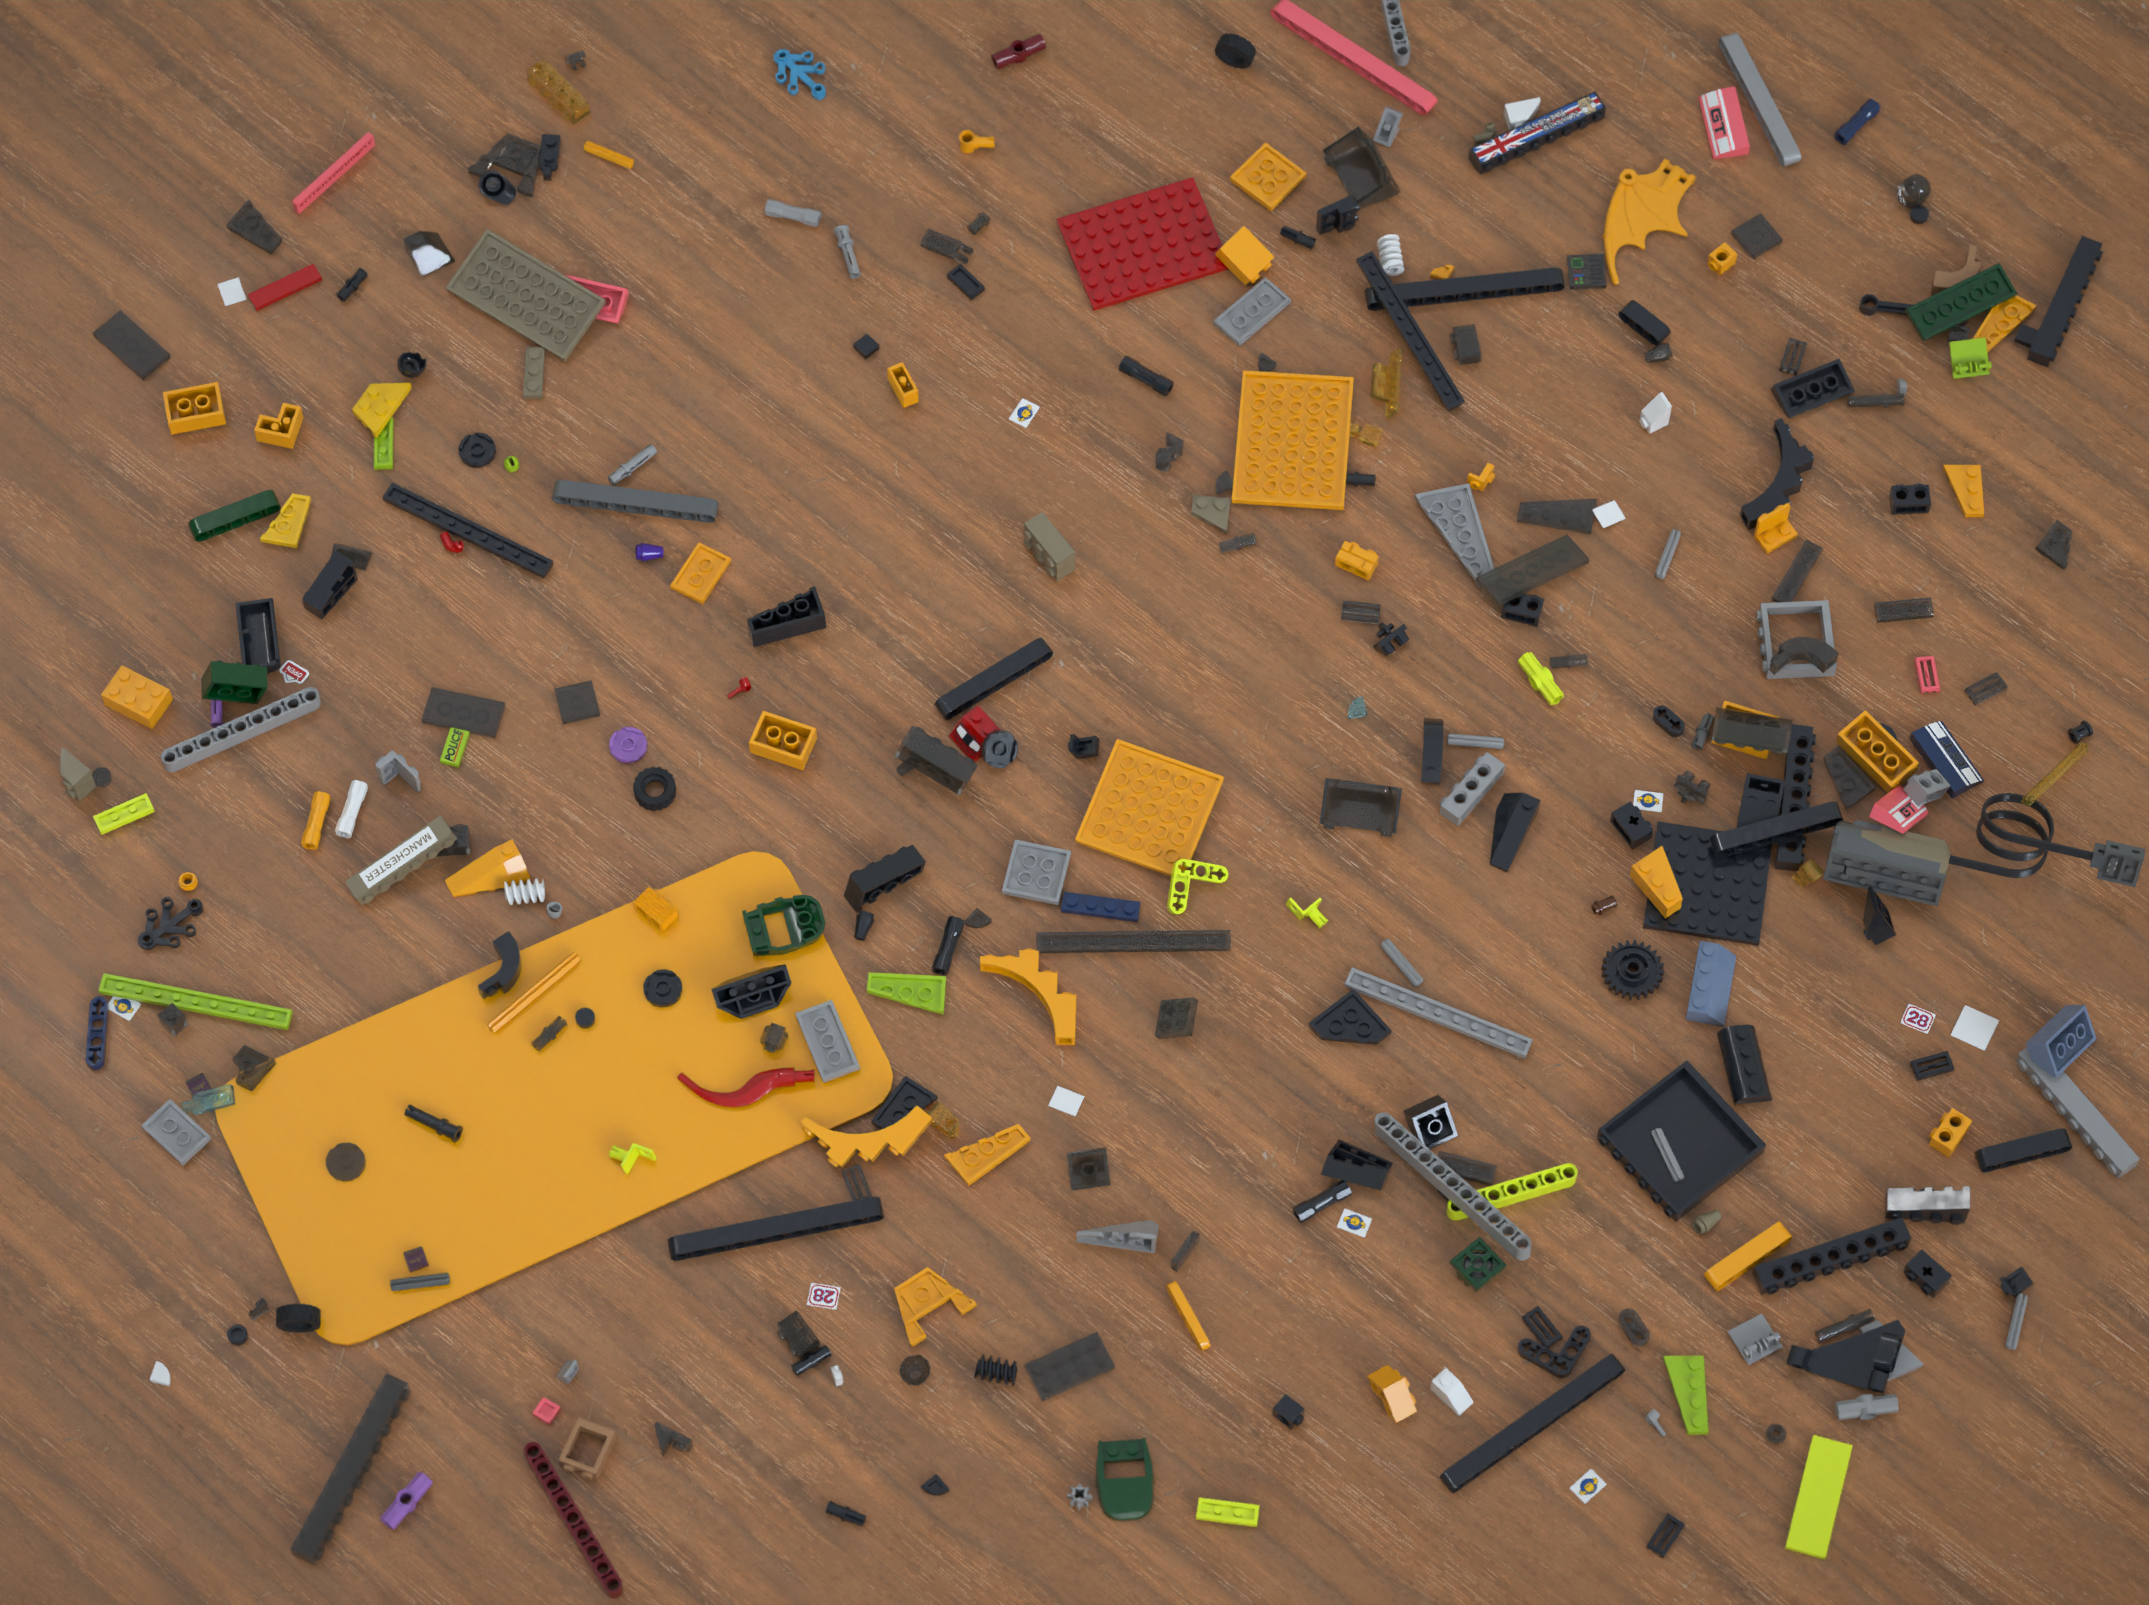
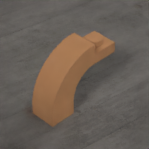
(1944, 280)

